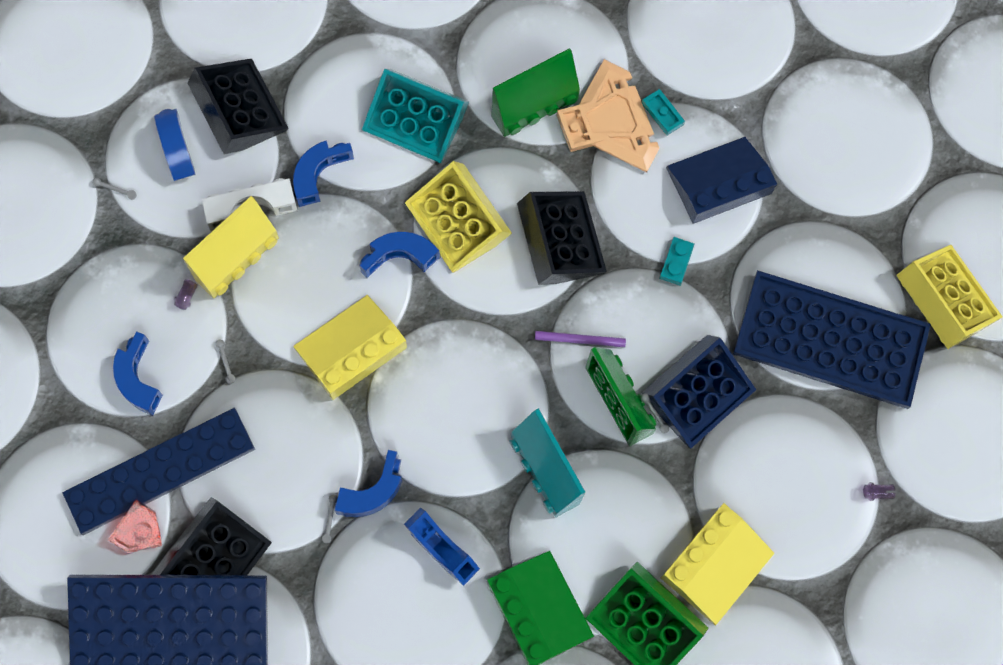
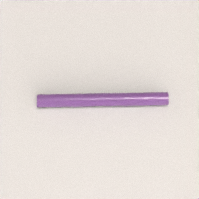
(580, 339)

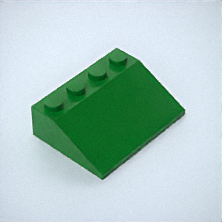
(535, 93)
(619, 395)
(539, 609)
(646, 620)

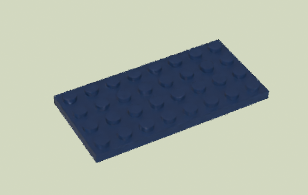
(832, 339)
(168, 619)

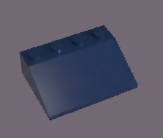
(721, 179)
(700, 390)

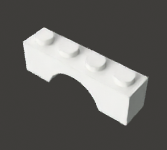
(276, 196)

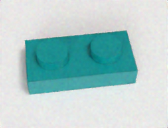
(663, 112)
(677, 261)

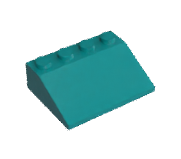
(414, 115)
(547, 464)

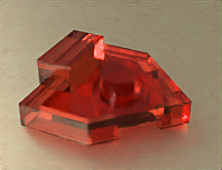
(137, 529)

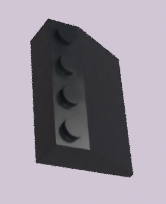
(236, 104)
(561, 236)
(214, 545)

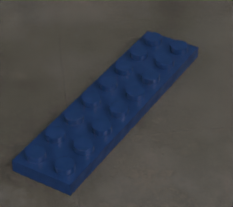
(158, 471)

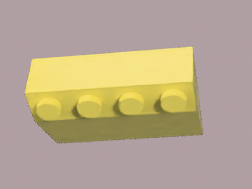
(457, 216)
(231, 248)
(948, 296)
(351, 346)
(718, 564)

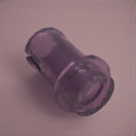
(185, 295)
(878, 491)

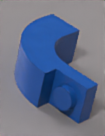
(174, 144)
(311, 166)
(400, 245)
(126, 377)
(369, 501)
(441, 547)

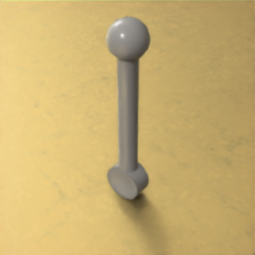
(131, 193)
(229, 378)
(664, 427)
(326, 538)

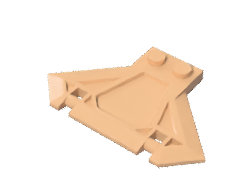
(610, 119)

